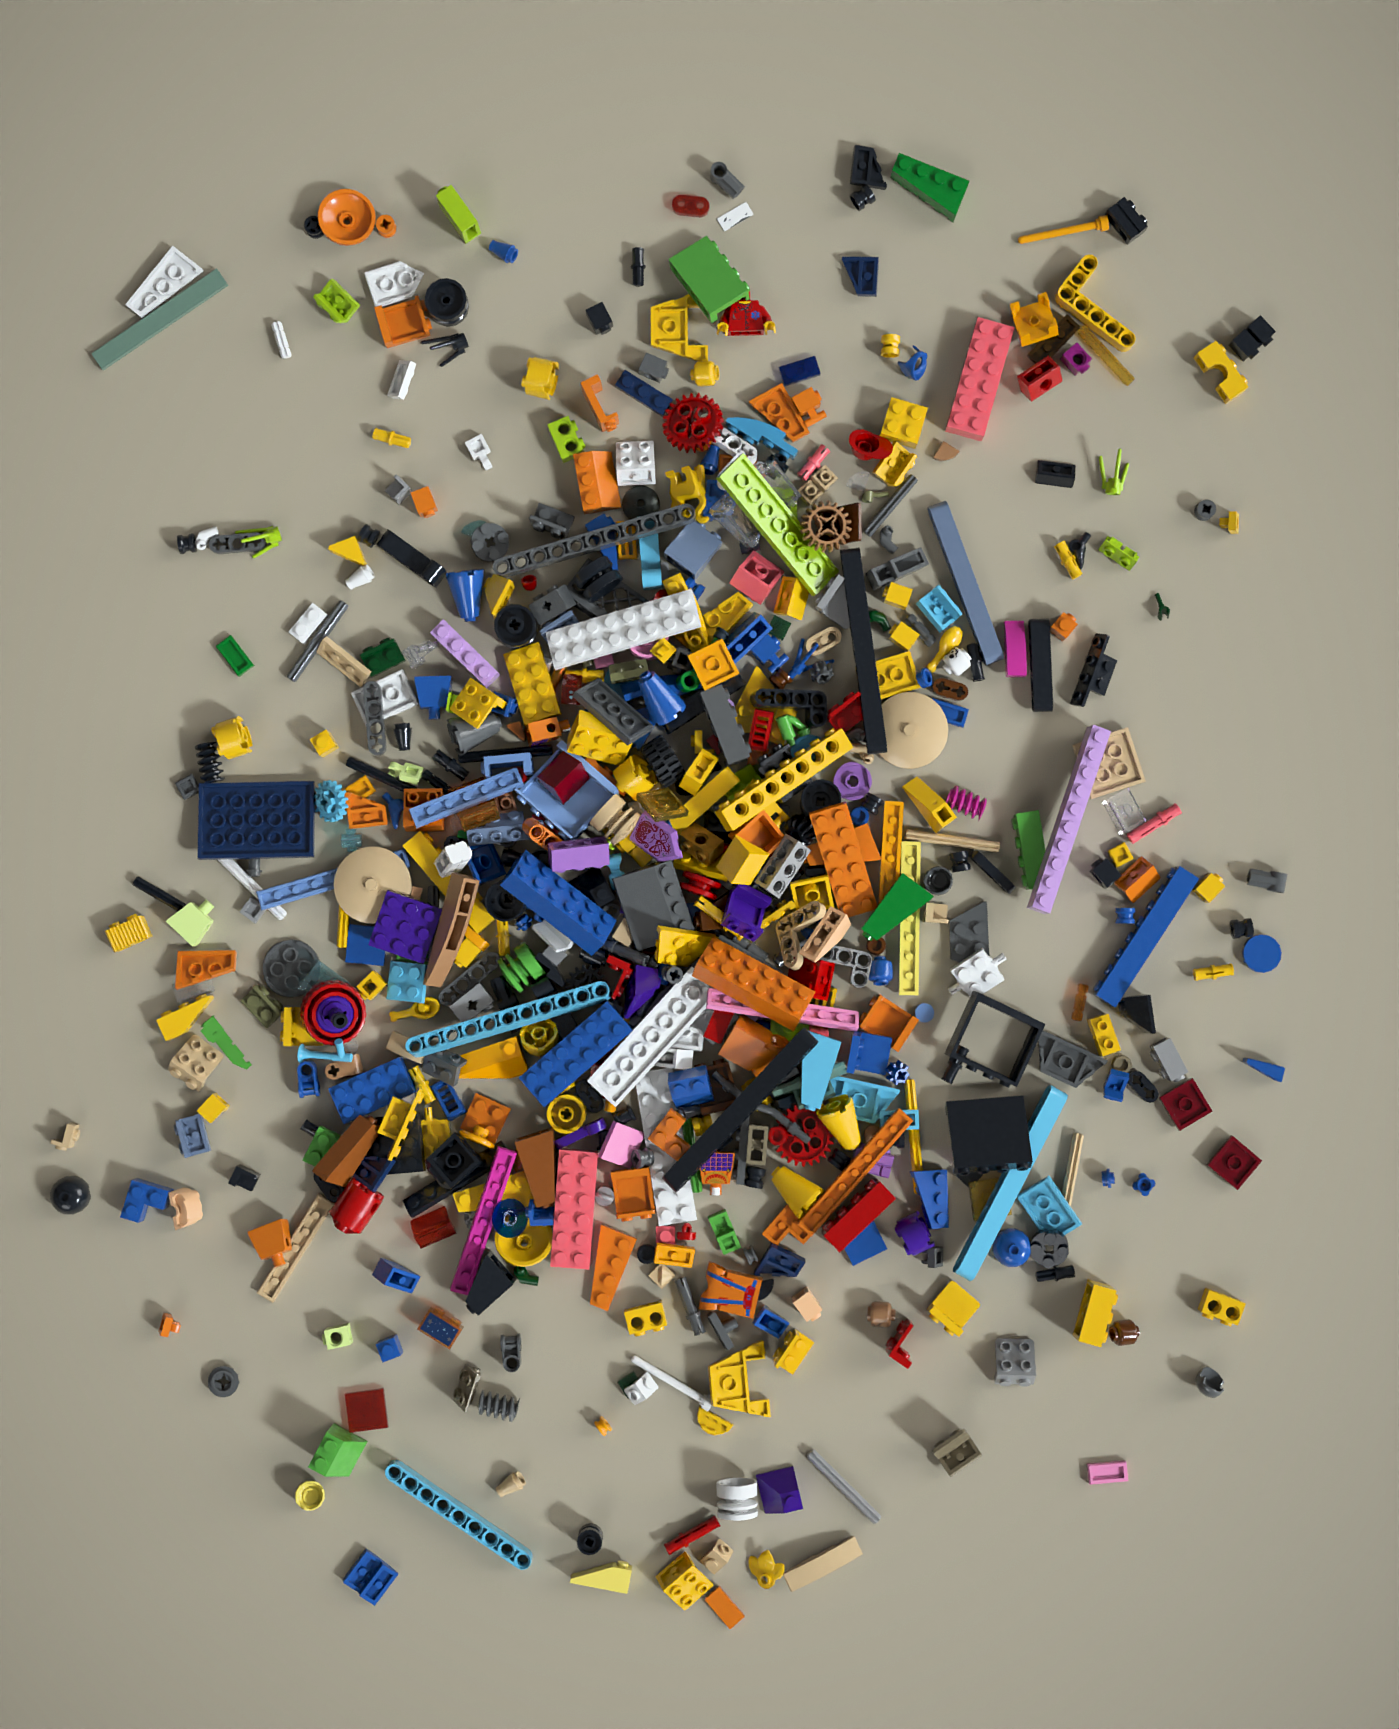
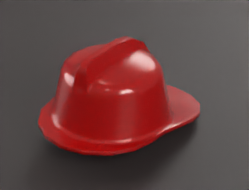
(869, 445)

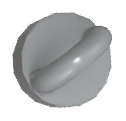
(604, 1196)

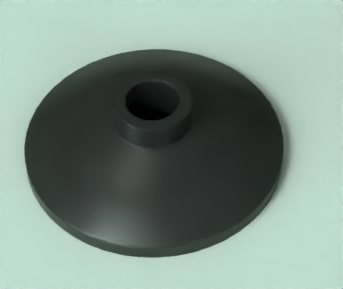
(637, 493)

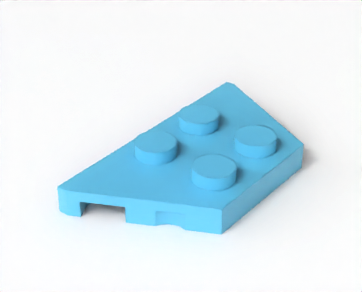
(866, 1096)

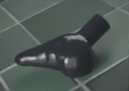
(1078, 548)

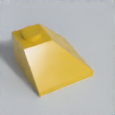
(498, 592)

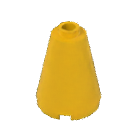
(841, 1120)
(796, 1190)

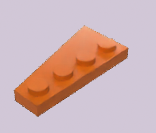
(611, 1260)

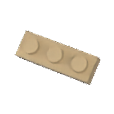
(343, 661)

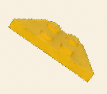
(745, 709)
(680, 945)

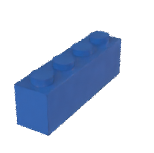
(747, 636)

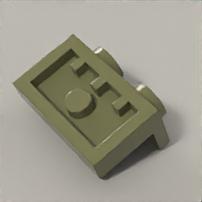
(627, 671)
(262, 1005)

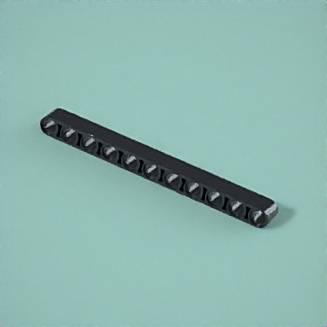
(863, 651)
(740, 1109)

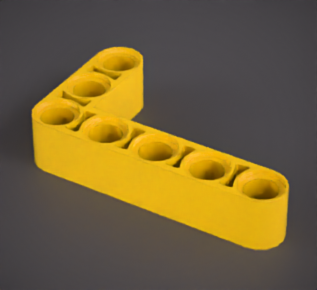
(1091, 308)

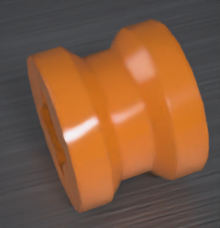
(387, 230)

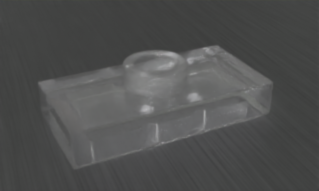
(193, 991)

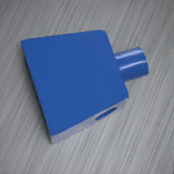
(433, 693)

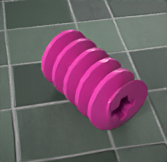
(966, 802)

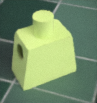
(192, 921)

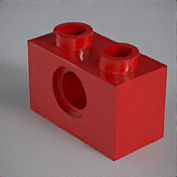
(1039, 378)

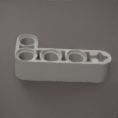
(852, 962)

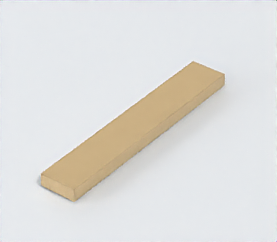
(300, 1242)

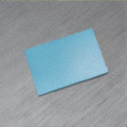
(1048, 1207)

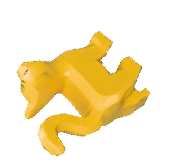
(690, 489)

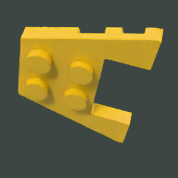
(670, 329)
(730, 1382)

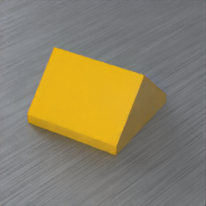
(741, 861)
(811, 890)

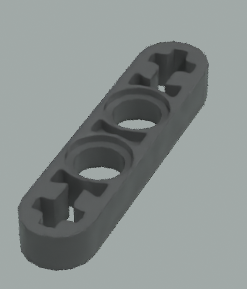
(374, 718)
(467, 975)

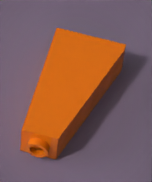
(866, 843)

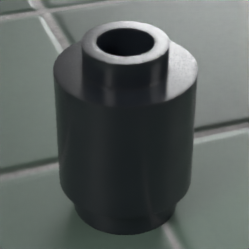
(597, 959)

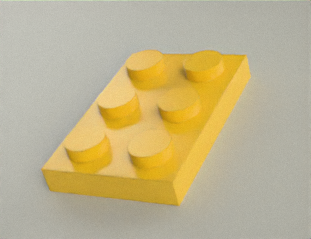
(896, 675)

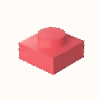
(665, 1234)

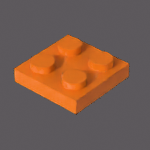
(487, 1115)

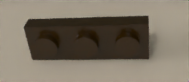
(1049, 347)

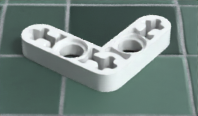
(734, 452)

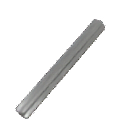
(844, 1486)

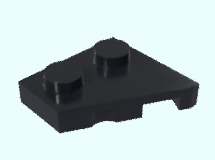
(866, 168)

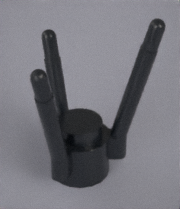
(457, 341)

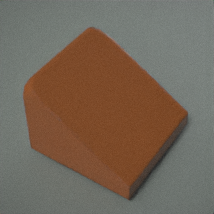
(517, 729)

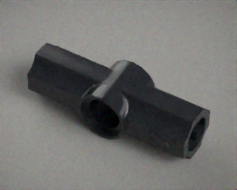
(505, 997)

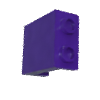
(745, 911)

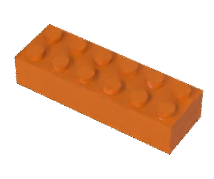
(753, 983)

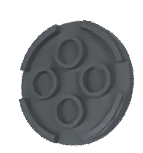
(287, 965)

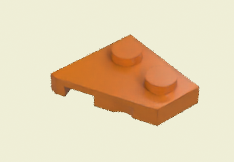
(364, 812)

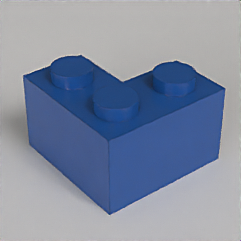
(140, 1196)

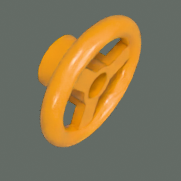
(478, 1136)

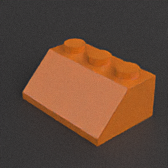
(597, 481)

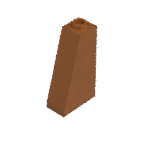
(348, 1152)
(538, 1162)

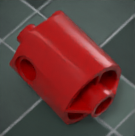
(355, 1207)

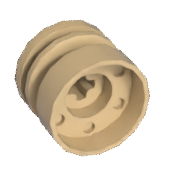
(615, 819)

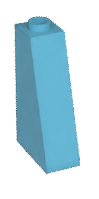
(817, 1071)

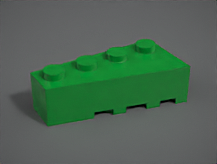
(930, 184)

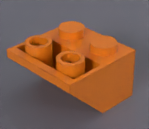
(416, 797)

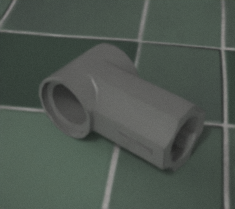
(727, 181)
(1271, 880)

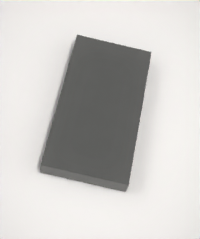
(613, 711)

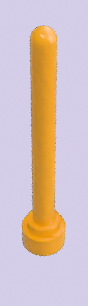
(1099, 224)

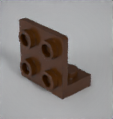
(854, 512)

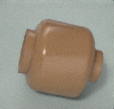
(880, 1314)

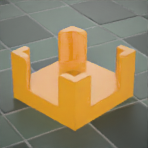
(1034, 321)
(713, 664)

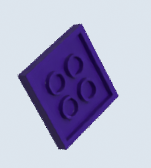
(405, 926)

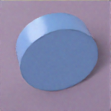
(924, 1012)

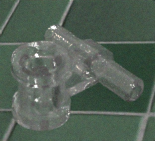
(416, 653)

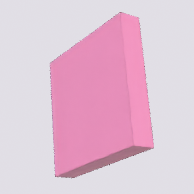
(620, 1143)

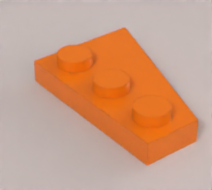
(781, 412)
(203, 965)

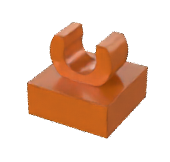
(167, 1325)

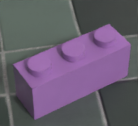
(578, 854)

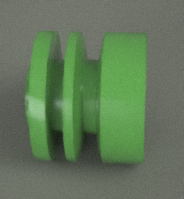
(521, 967)

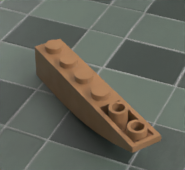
(451, 927)

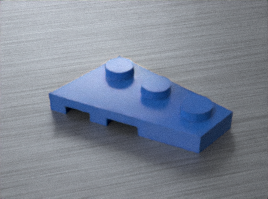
(933, 1192)

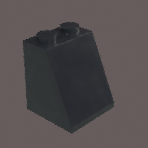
(489, 1284)

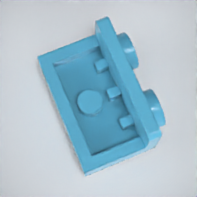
(939, 608)

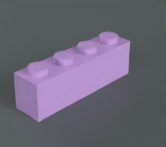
(465, 653)

